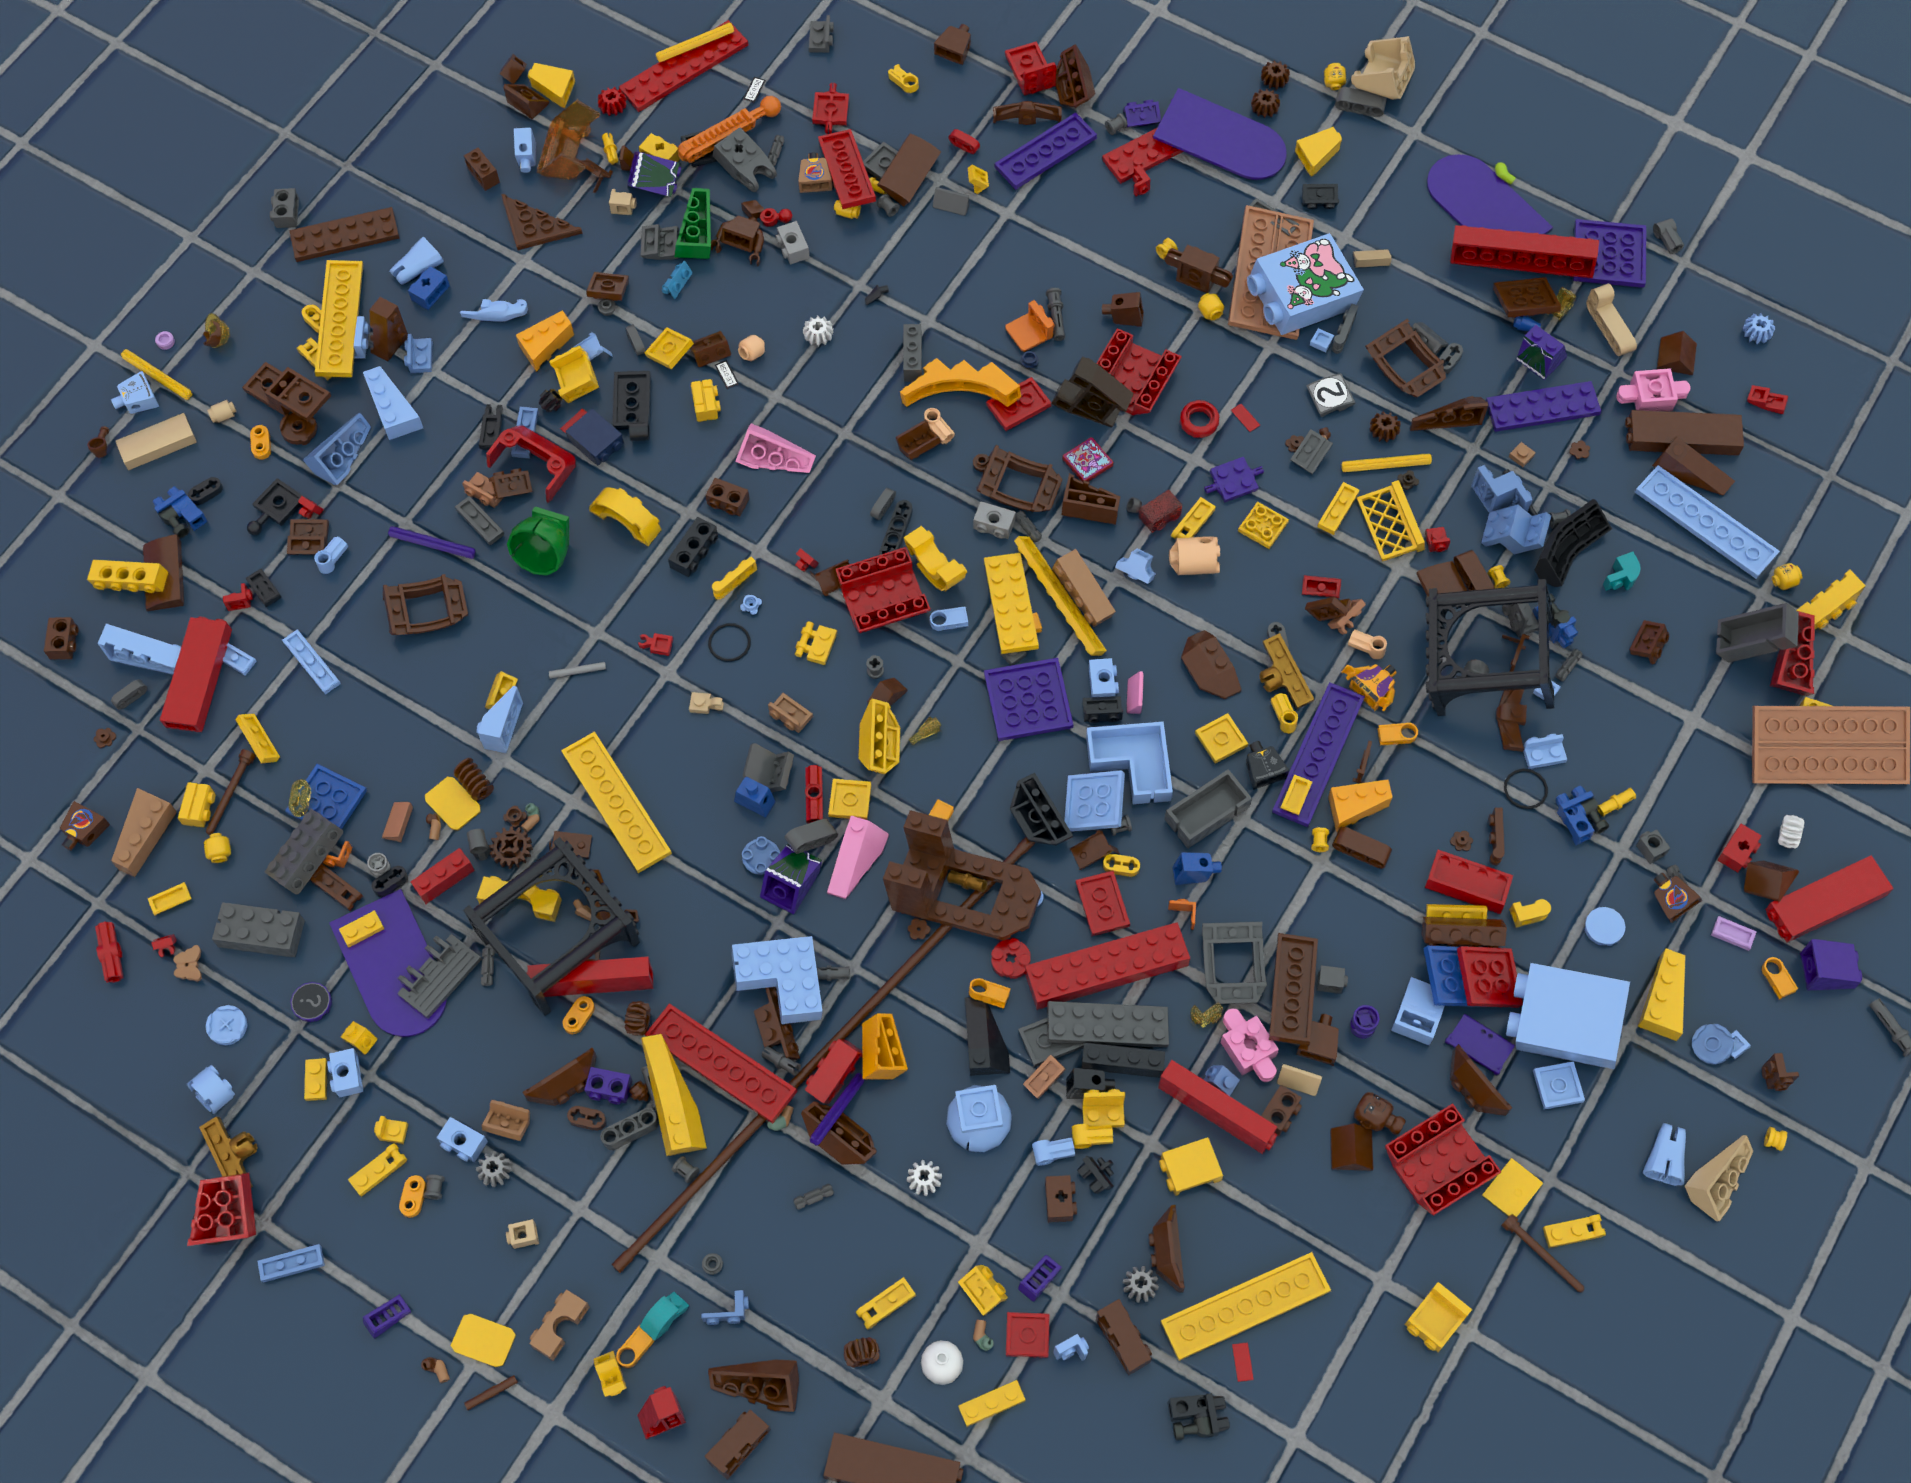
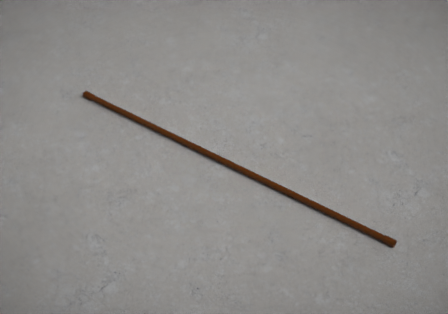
(629, 1254)

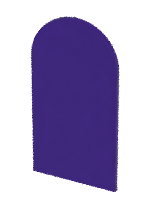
(1221, 137)
(1480, 198)
(385, 957)

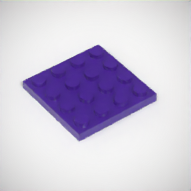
(1620, 252)
(1028, 699)

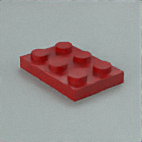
(1030, 404)
(1102, 903)

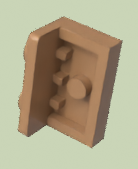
(790, 712)
(506, 1120)

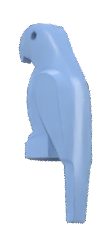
(497, 311)

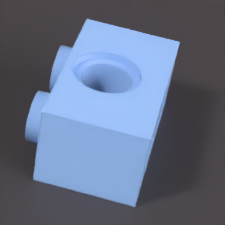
(1102, 669)
(350, 1083)
(453, 1131)

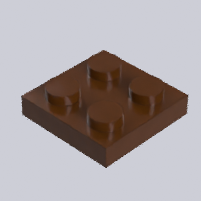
(607, 286)

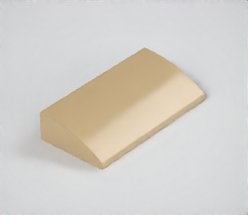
(156, 441)

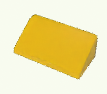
(501, 685)

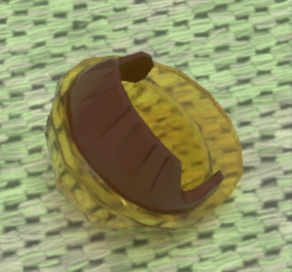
(216, 331)

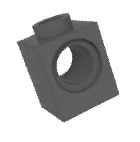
(1652, 854)
(1331, 979)

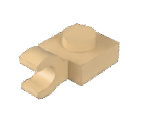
(702, 703)

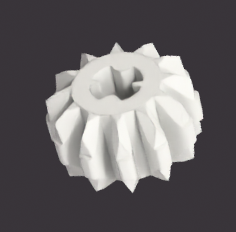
(818, 330)
(1791, 831)
(915, 1178)

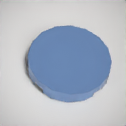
(1712, 1043)

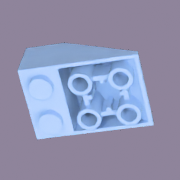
(1417, 1013)

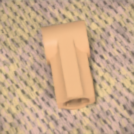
(938, 426)
(1367, 643)

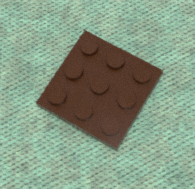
(1527, 297)

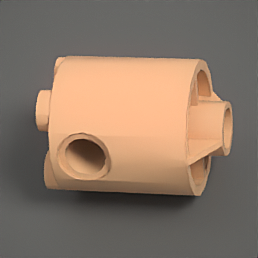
(1195, 556)

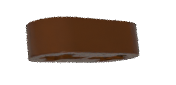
(587, 1113)

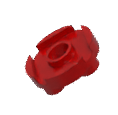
(1009, 969)

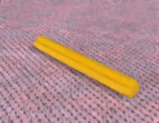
(694, 42)
(156, 374)
(1388, 462)

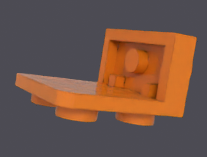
(1031, 328)

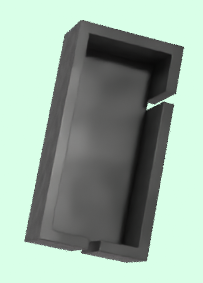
(1757, 632)
(1208, 808)
(258, 929)

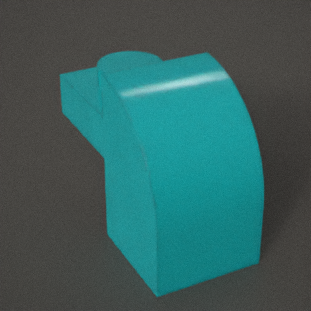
(1627, 571)
(662, 1315)

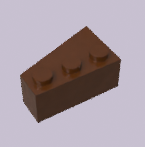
(1089, 502)
(1123, 1337)
(737, 1444)

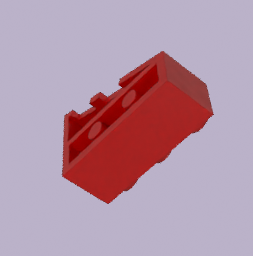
(833, 1070)
(660, 1412)

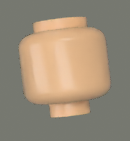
(751, 348)

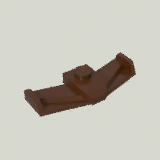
(1027, 112)
(1509, 717)

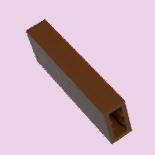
(1701, 431)
(873, 1462)

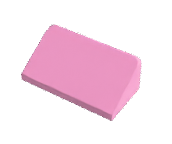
(1135, 693)

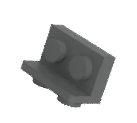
(820, 37)

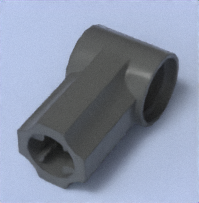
(1667, 232)
(478, 844)

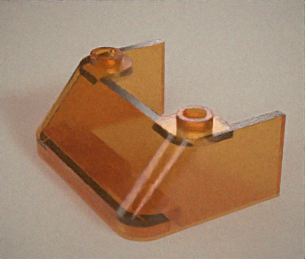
(564, 140)

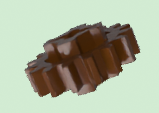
(505, 854)

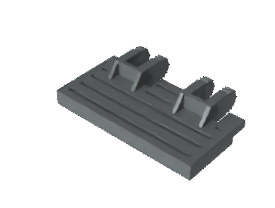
(440, 977)

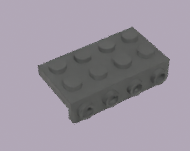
(304, 851)

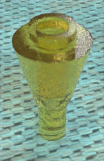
(928, 728)

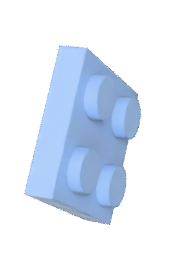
(1558, 1085)

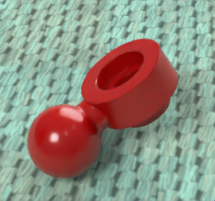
(784, 215)

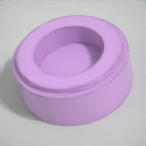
(165, 340)

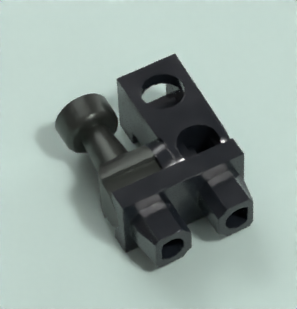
(1202, 1410)

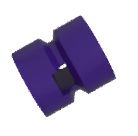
(1364, 1021)

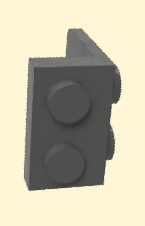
(768, 767)

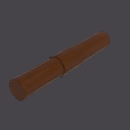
(491, 1392)

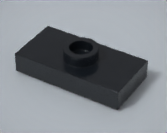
(263, 587)

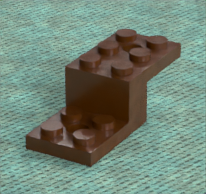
(286, 391)

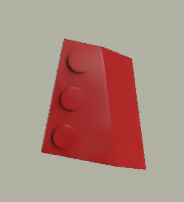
(223, 1210)

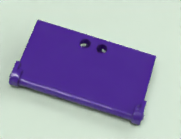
(1480, 1045)

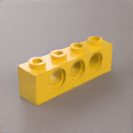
(127, 576)

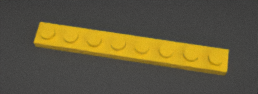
(1060, 596)

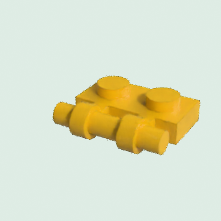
(821, 645)

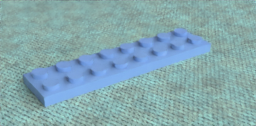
(1707, 522)

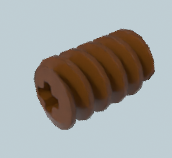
(473, 780)

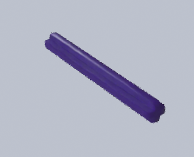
(432, 542)
(837, 1109)

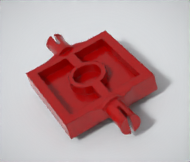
(830, 108)

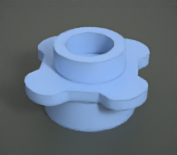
(751, 599)

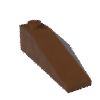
(1461, 413)

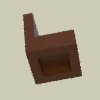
(513, 69)

